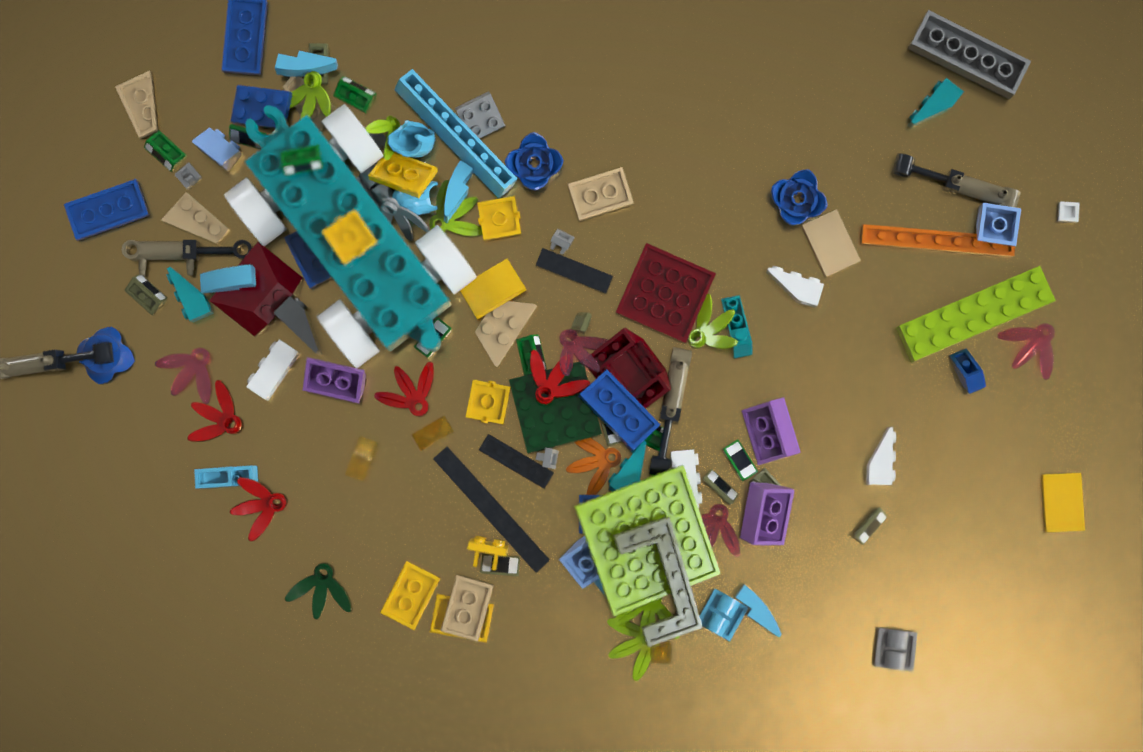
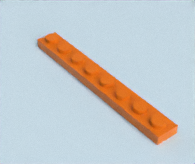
(931, 240)

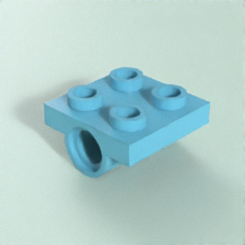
(722, 614)

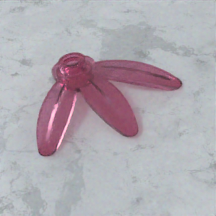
(1038, 340)
(577, 347)
(186, 374)
(720, 522)

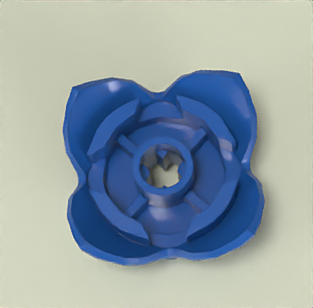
(534, 147)
(803, 184)
(122, 355)

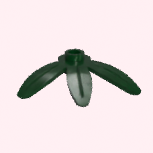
(321, 582)

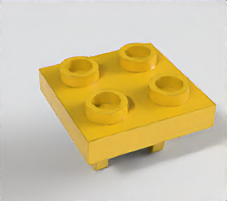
(480, 544)

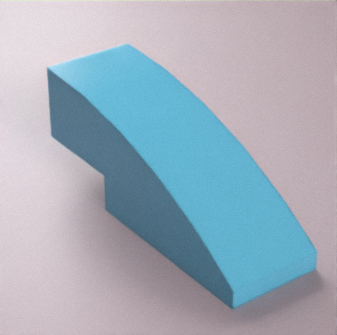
(303, 64)
(457, 189)
(228, 279)
(223, 476)
(758, 610)

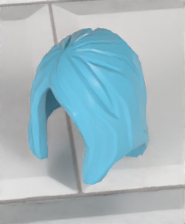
(412, 140)
(417, 205)

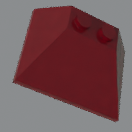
(255, 306)
(634, 366)

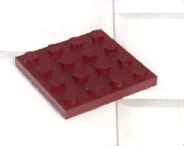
(665, 293)

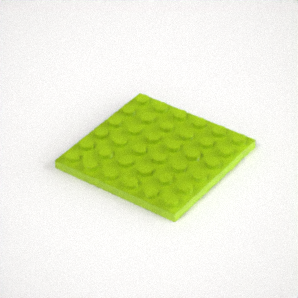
(639, 574)

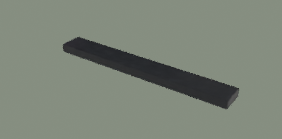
(491, 509)

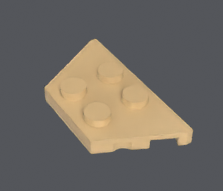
(502, 327)

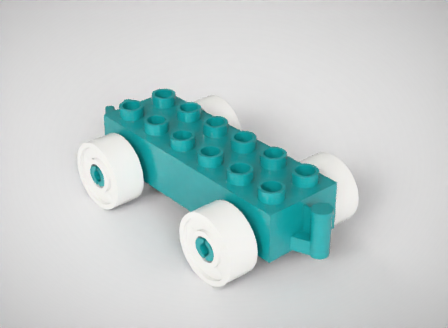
(388, 282)

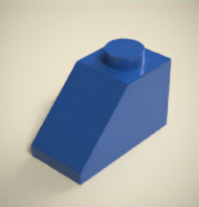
(968, 371)

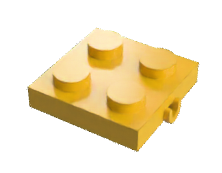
(499, 218)
(349, 237)
(488, 402)

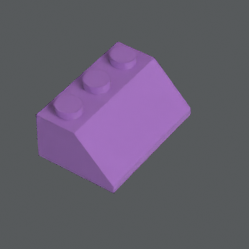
(334, 380)
(771, 431)
(767, 514)

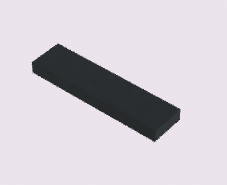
(574, 270)
(516, 461)

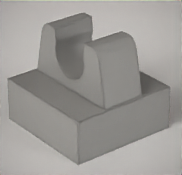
(188, 175)
(561, 239)
(549, 458)

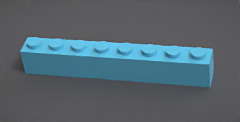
(455, 133)

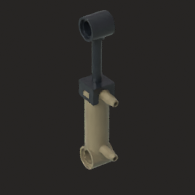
(957, 182)
(177, 250)
(53, 360)
(671, 405)

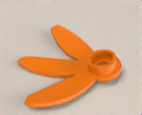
(589, 463)

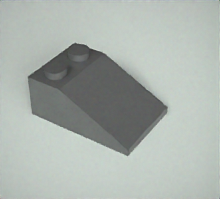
(295, 316)

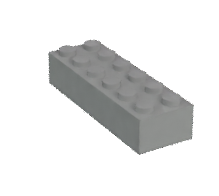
(969, 54)

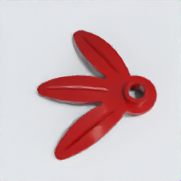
(550, 386)
(407, 387)
(222, 419)
(252, 506)

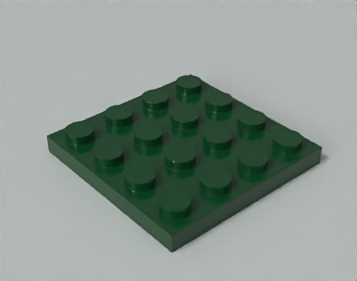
(554, 423)

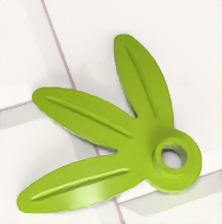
(311, 90)
(381, 126)
(458, 227)
(708, 332)
(648, 617)
(630, 647)

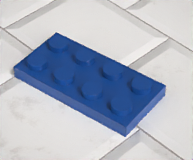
(244, 36)
(106, 209)
(619, 410)

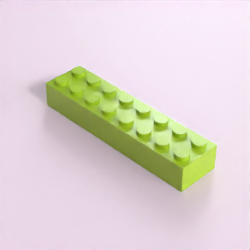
(975, 314)

